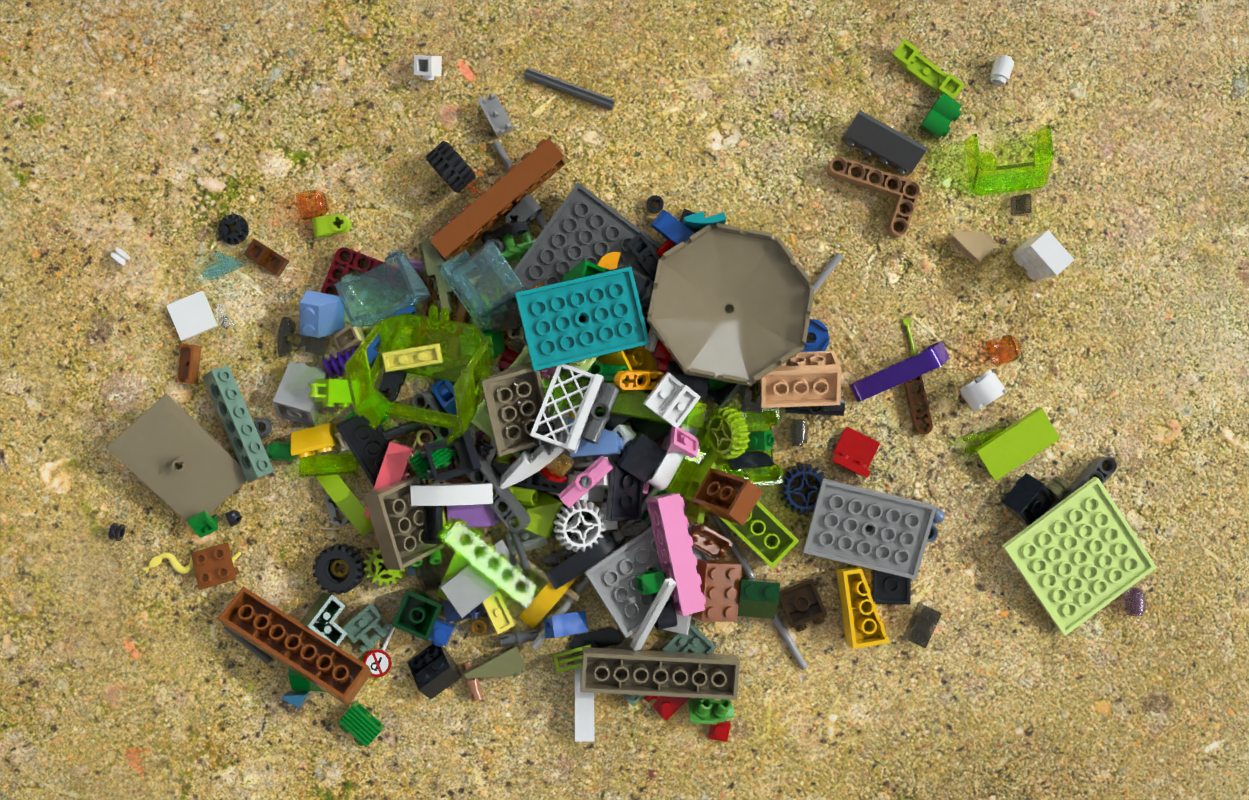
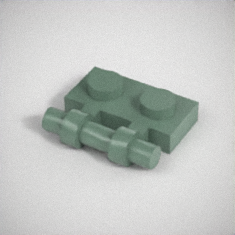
(362, 623)

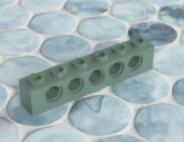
(238, 423)

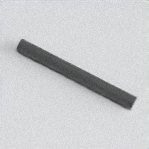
(519, 548)

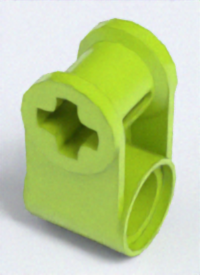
(327, 225)

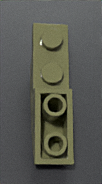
(432, 261)

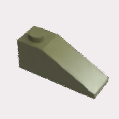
(500, 665)

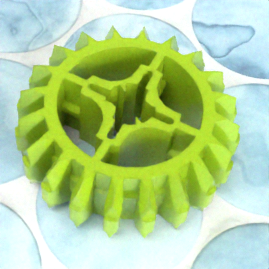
(727, 432)

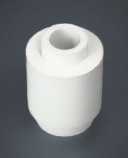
(1001, 70)

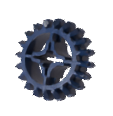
(802, 480)

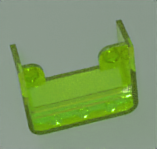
(990, 179)

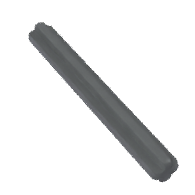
(569, 88)

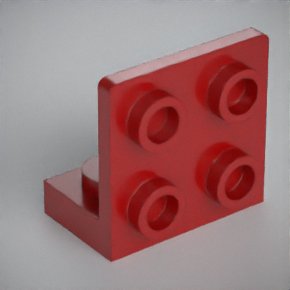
(854, 451)

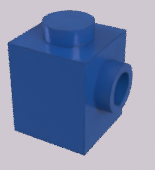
(441, 632)

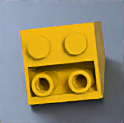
(312, 439)

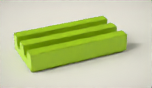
(558, 663)

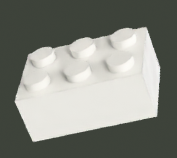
(1042, 256)

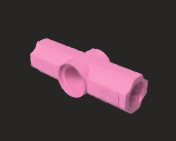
(594, 472)

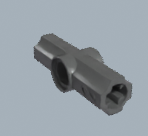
(604, 401)

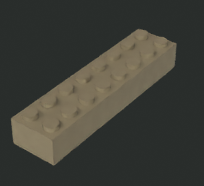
(659, 673)

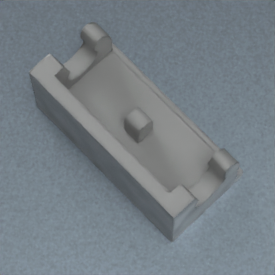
(495, 114)

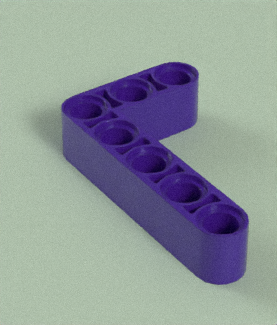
(903, 371)

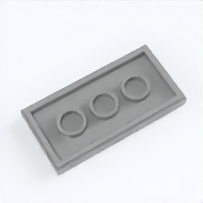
(469, 587)

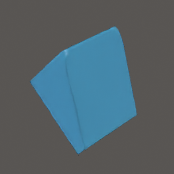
(296, 698)

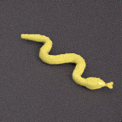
(155, 561)

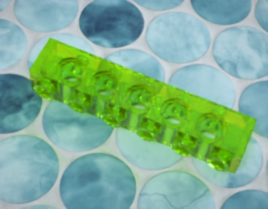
(451, 536)

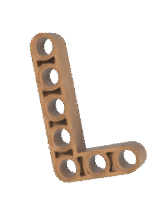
(880, 187)

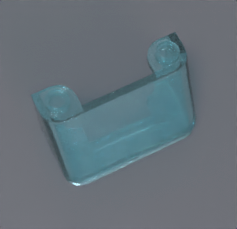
(381, 290)

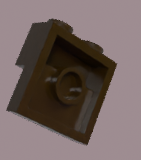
(802, 605)

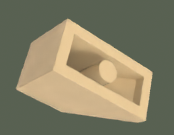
(973, 244)

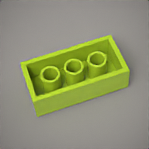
(765, 535)

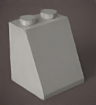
(292, 394)

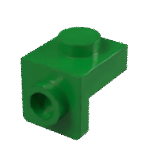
(760, 440)

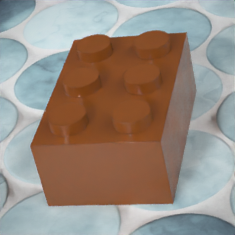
(727, 496)
(720, 588)

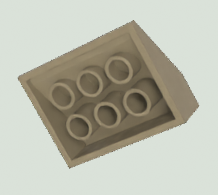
(513, 405)
(398, 524)

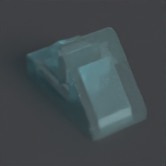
(226, 265)

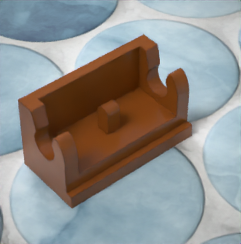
(189, 363)
(709, 541)

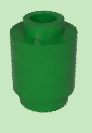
(280, 451)

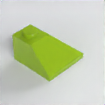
(543, 514)

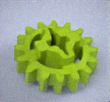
(377, 576)

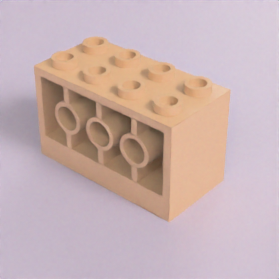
(803, 381)

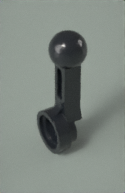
(513, 229)

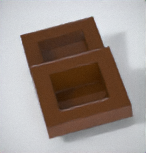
(266, 257)

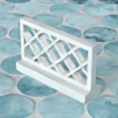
(582, 416)

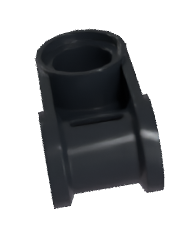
(393, 381)
(667, 616)

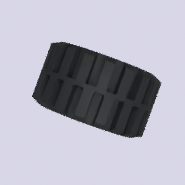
(450, 166)
(324, 574)

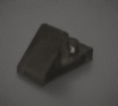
(507, 319)

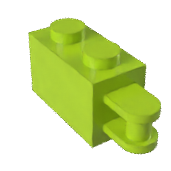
(331, 392)

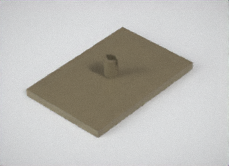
(171, 436)

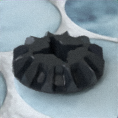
(241, 226)

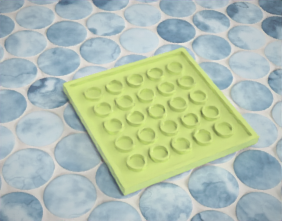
(1079, 556)

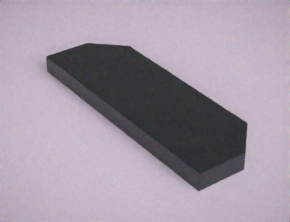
(750, 460)
(596, 639)

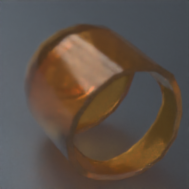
(312, 204)
(1001, 356)

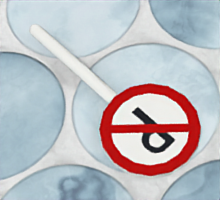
(379, 660)

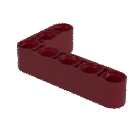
(347, 267)

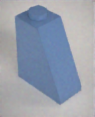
(608, 444)

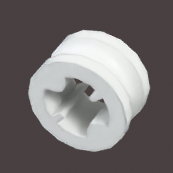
(120, 256)

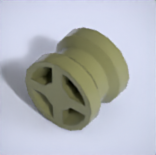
(1058, 488)

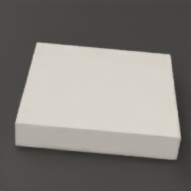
(192, 316)

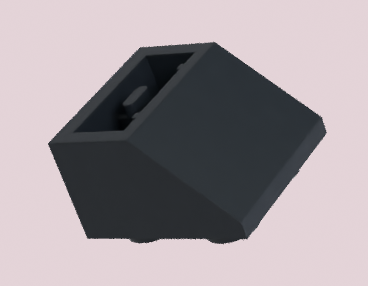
(433, 670)

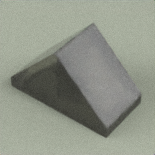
(428, 575)

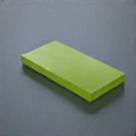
(1017, 444)

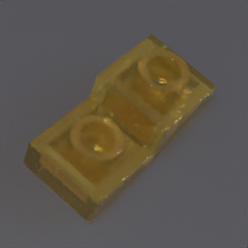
(560, 465)

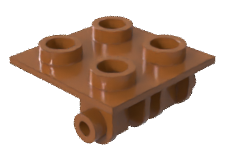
(214, 566)

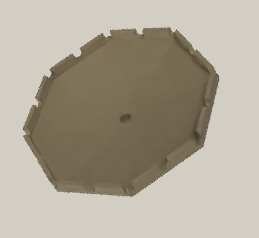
(731, 304)

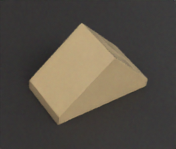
(348, 338)

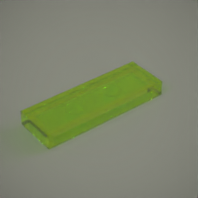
(328, 465)

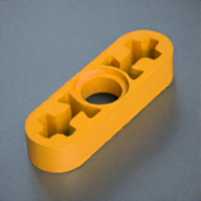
(633, 376)

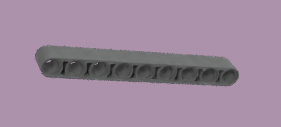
(502, 496)

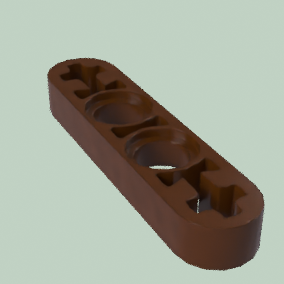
(919, 397)

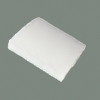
(671, 400)

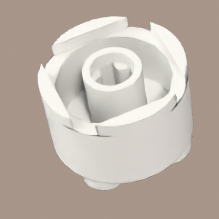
(983, 392)

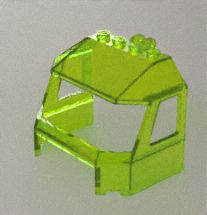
(464, 362)

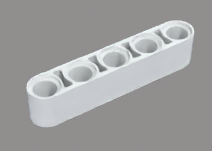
(669, 464)

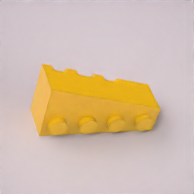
(859, 610)

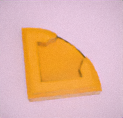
(609, 261)

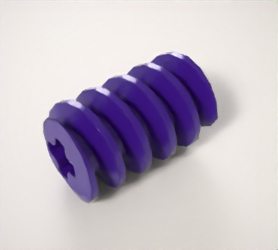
(336, 365)

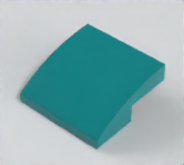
(698, 220)

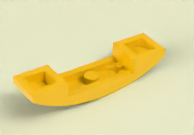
(543, 603)

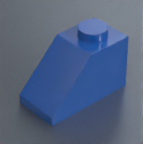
(445, 394)

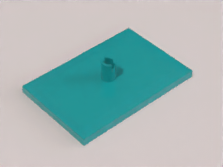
(609, 312)

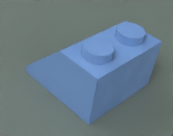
(320, 314)

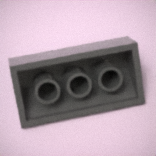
(883, 143)

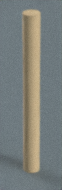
(541, 573)

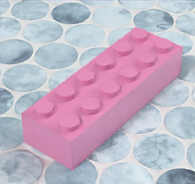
(675, 551)

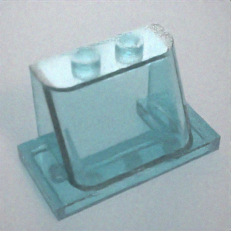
(482, 282)

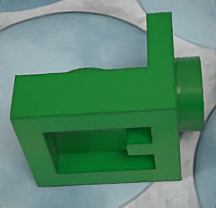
(203, 523)

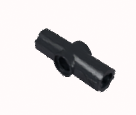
(835, 410)

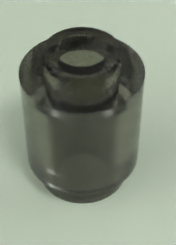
(798, 432)

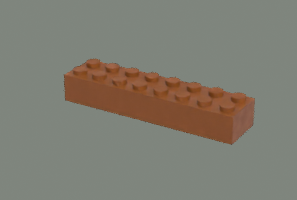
(499, 199)
(295, 646)

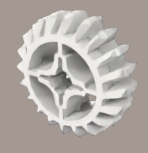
(565, 526)

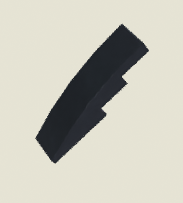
(535, 481)

